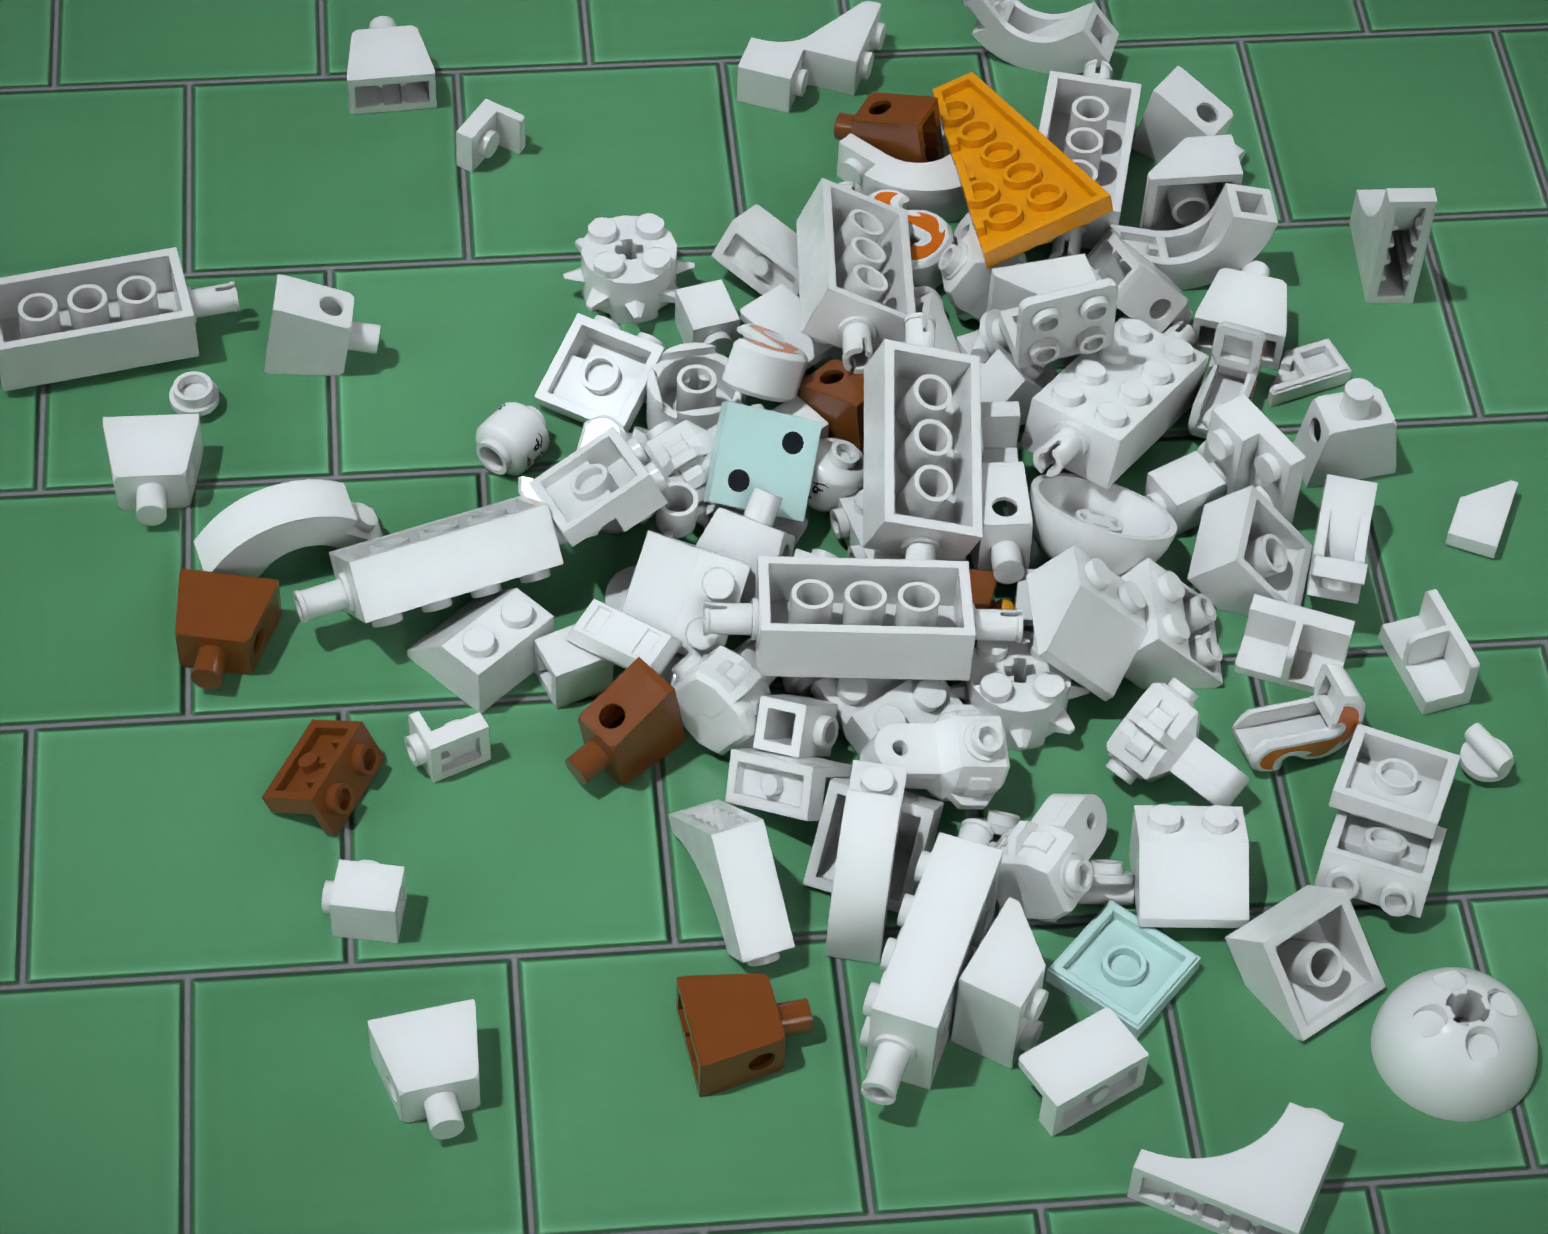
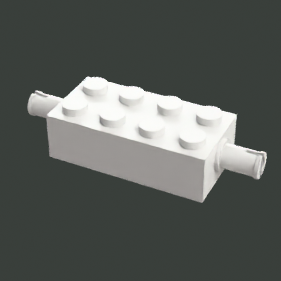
(1095, 127)
(853, 271)
(102, 318)
(1114, 402)
(922, 447)
(438, 562)
(863, 618)
(938, 936)

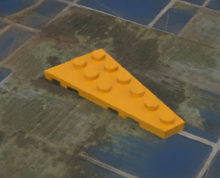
(1010, 174)

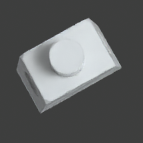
(389, 69)
(1180, 110)
(1145, 290)
(1245, 299)
(314, 329)
(1348, 435)
(154, 462)
(748, 535)
(1008, 537)
(429, 1064)

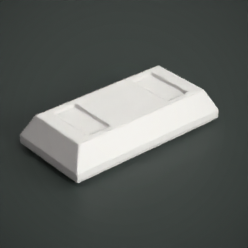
(622, 638)

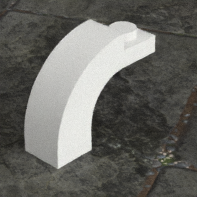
(1042, 39)
(928, 185)
(1223, 238)
(280, 520)
(1341, 539)
(865, 861)

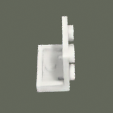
(1061, 323)

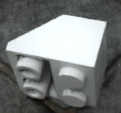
(1179, 632)

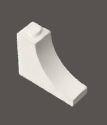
(1390, 240)
(739, 876)
(1247, 1191)

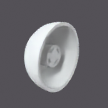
(1102, 522)
(1455, 1045)

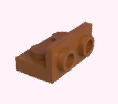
(326, 773)

